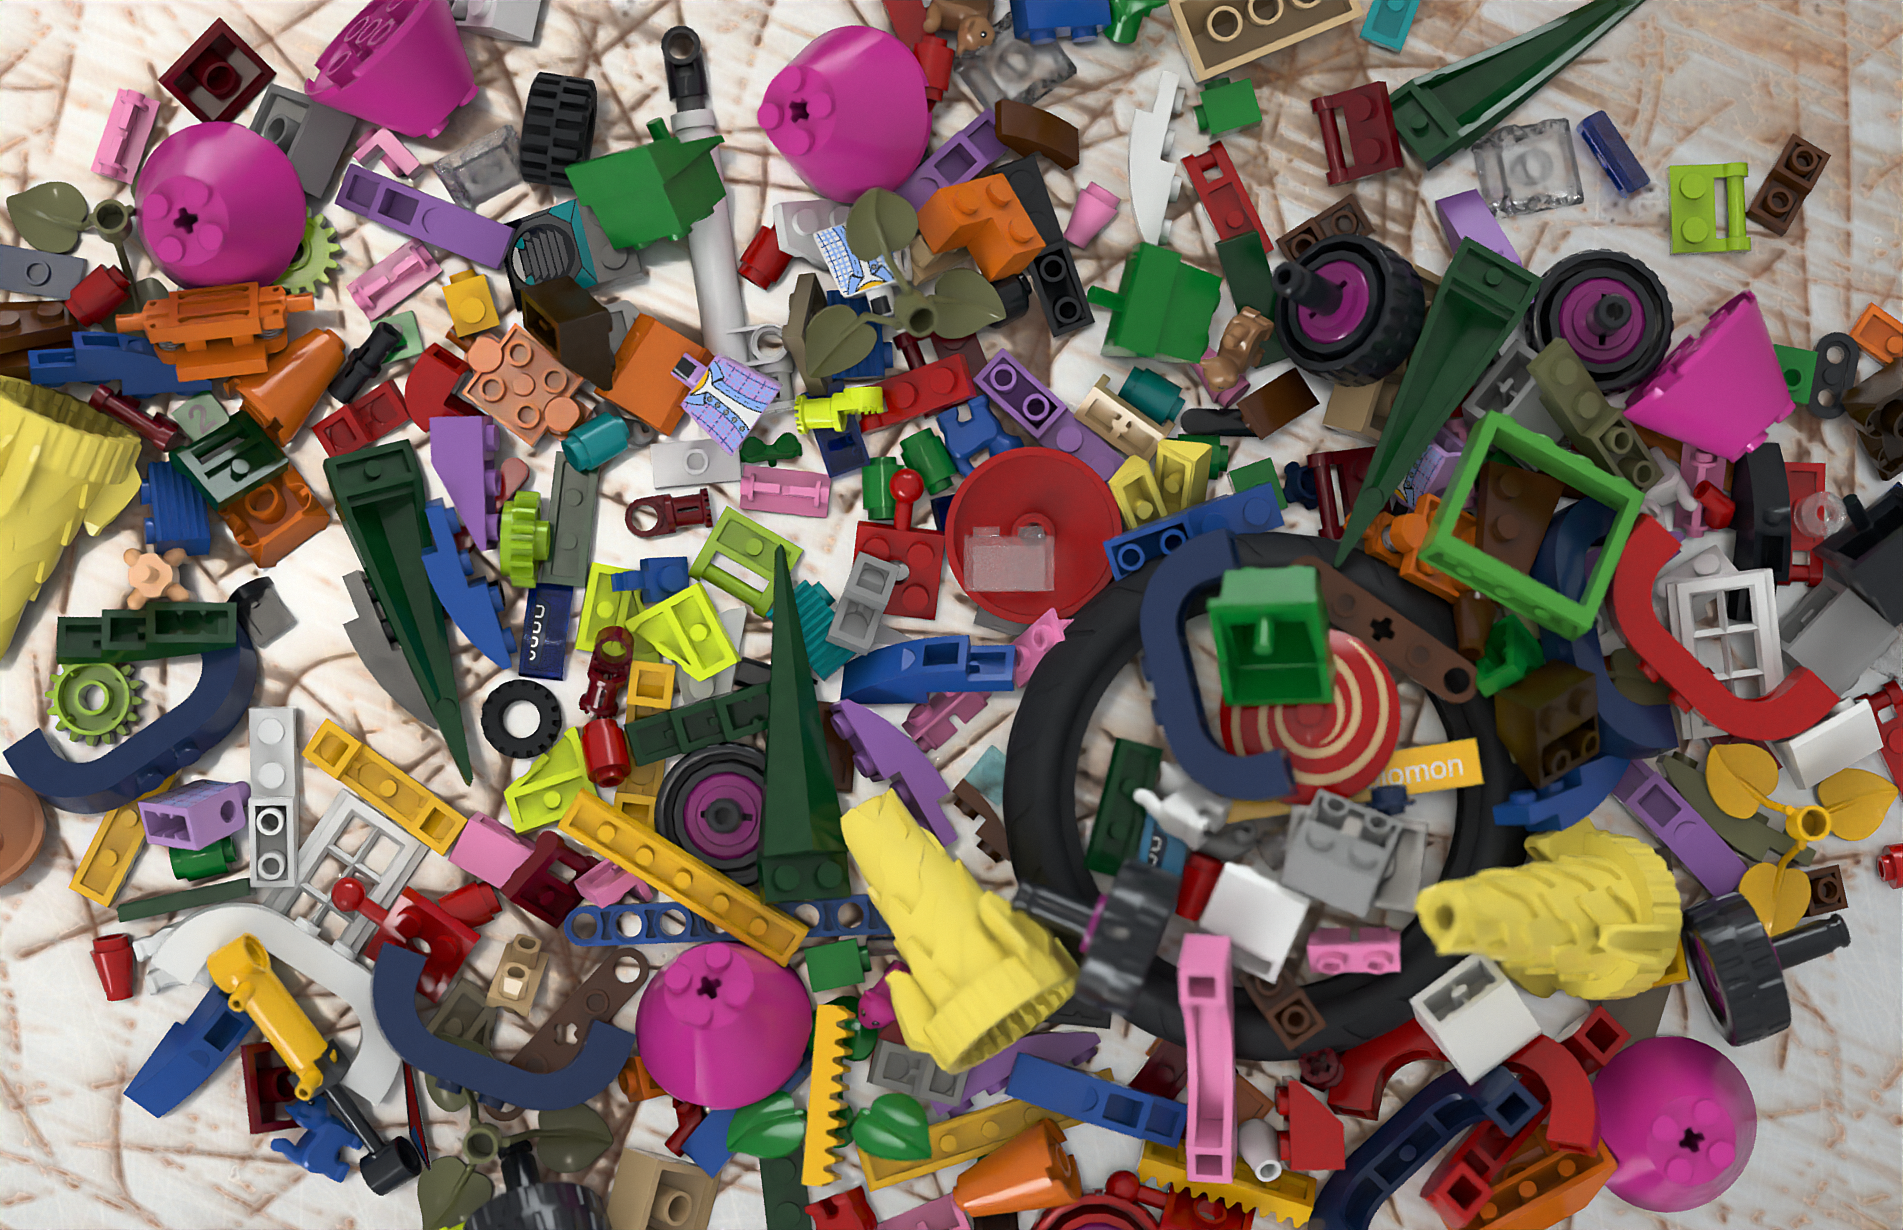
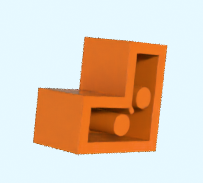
(986, 220)

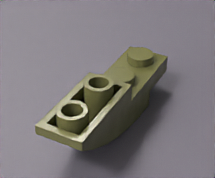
(1589, 420)
(1745, 836)

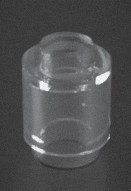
(1808, 521)

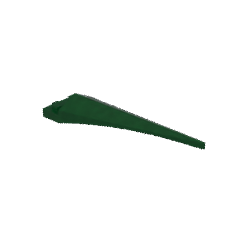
(1470, 97)
(1464, 328)
(386, 521)
(800, 823)

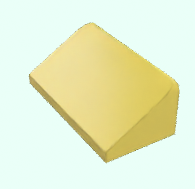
(1182, 473)
(1137, 493)

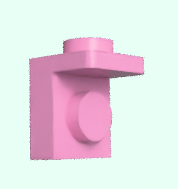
(396, 158)
(609, 882)

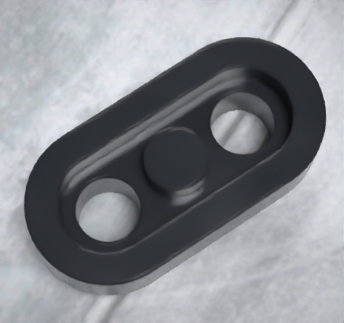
(1832, 376)

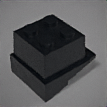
(1871, 553)

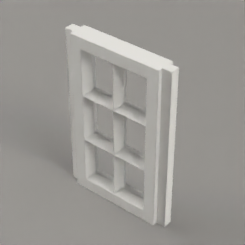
(1764, 626)
(322, 842)

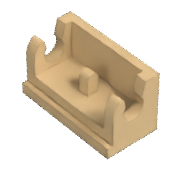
(1121, 422)

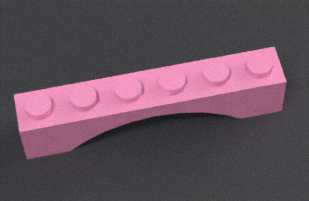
(1209, 1026)

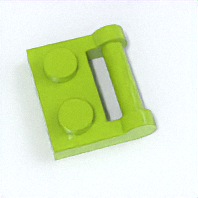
(1693, 209)
(748, 546)

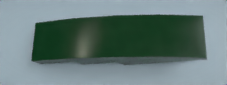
(147, 634)
(699, 724)

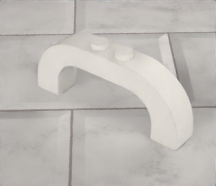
(297, 944)

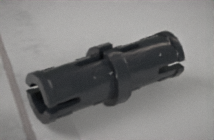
(364, 363)

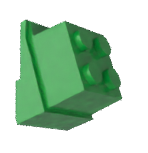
(650, 188)
(1159, 307)
(1273, 637)

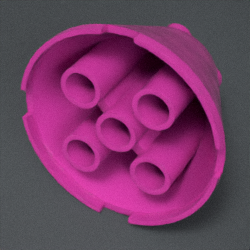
(397, 67)
(849, 113)
(220, 207)
(1717, 387)
(723, 1025)
(1674, 1123)

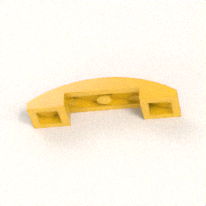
(648, 694)
(385, 786)

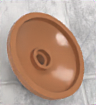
(20, 828)

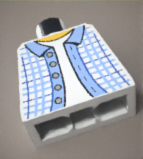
(858, 277)

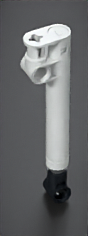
(712, 238)

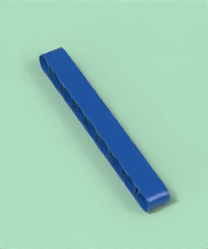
(696, 926)

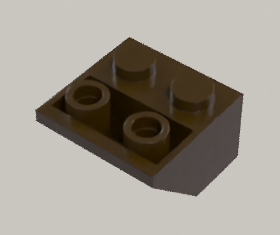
(571, 328)
(1549, 720)

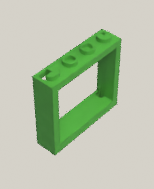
(1498, 579)

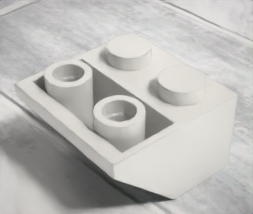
(497, 17)
(1830, 744)
(1257, 917)
(1475, 1016)

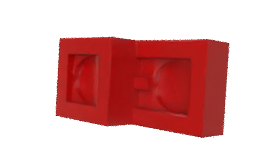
(363, 421)

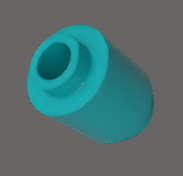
(1152, 395)
(596, 441)

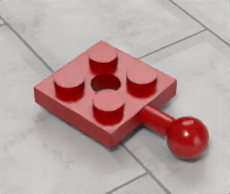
(916, 547)
(408, 919)
(1180, 1209)

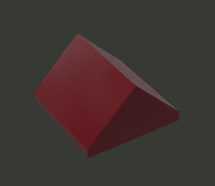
(217, 75)
(267, 1088)

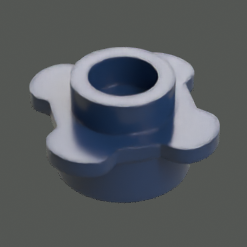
(1300, 485)
(1390, 799)

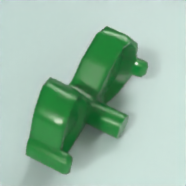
(756, 450)

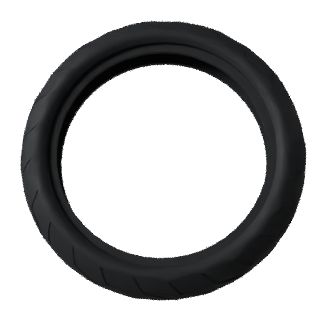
(1043, 776)

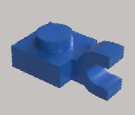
(657, 578)

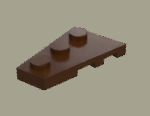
(34, 324)
(1514, 513)

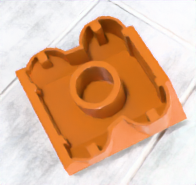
(643, 374)
(275, 517)

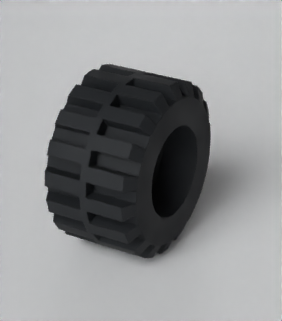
(557, 128)

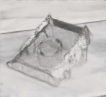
(1013, 68)
(482, 168)
(1528, 168)

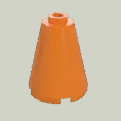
(293, 384)
(1021, 1175)

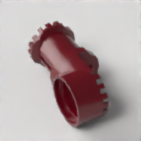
(667, 512)
(614, 666)
(1321, 1070)

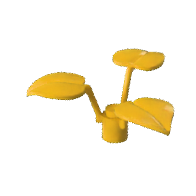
(1853, 810)

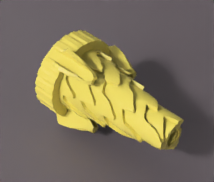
(55, 472)
(1581, 919)
(974, 963)

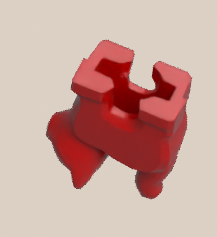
(843, 1211)

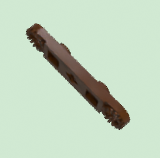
(1409, 648)
(596, 999)

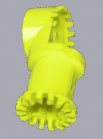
(833, 411)

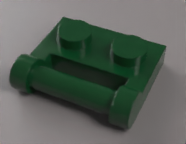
(235, 470)

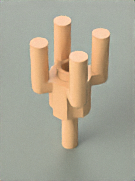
(156, 577)

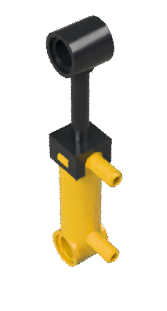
(314, 1064)

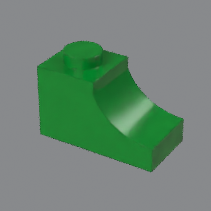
(1508, 656)

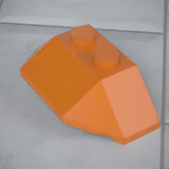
(1541, 1186)

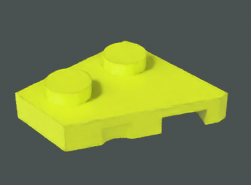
(608, 608)
(688, 633)
(549, 786)

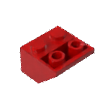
(1311, 1132)

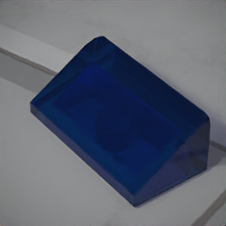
(1612, 153)

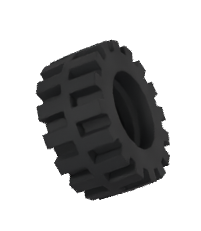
(494, 710)

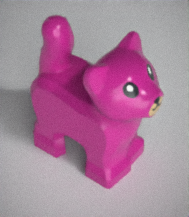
(875, 1005)

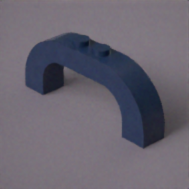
(1172, 672)
(1623, 726)
(152, 753)
(394, 1011)
(1414, 1138)

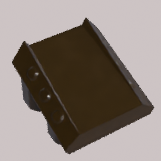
(1878, 417)

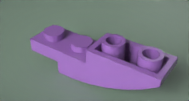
(955, 162)
(425, 216)
(1044, 414)
(888, 753)
(1680, 827)
(994, 1073)

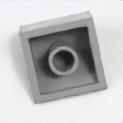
(306, 132)

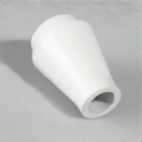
(1260, 1148)

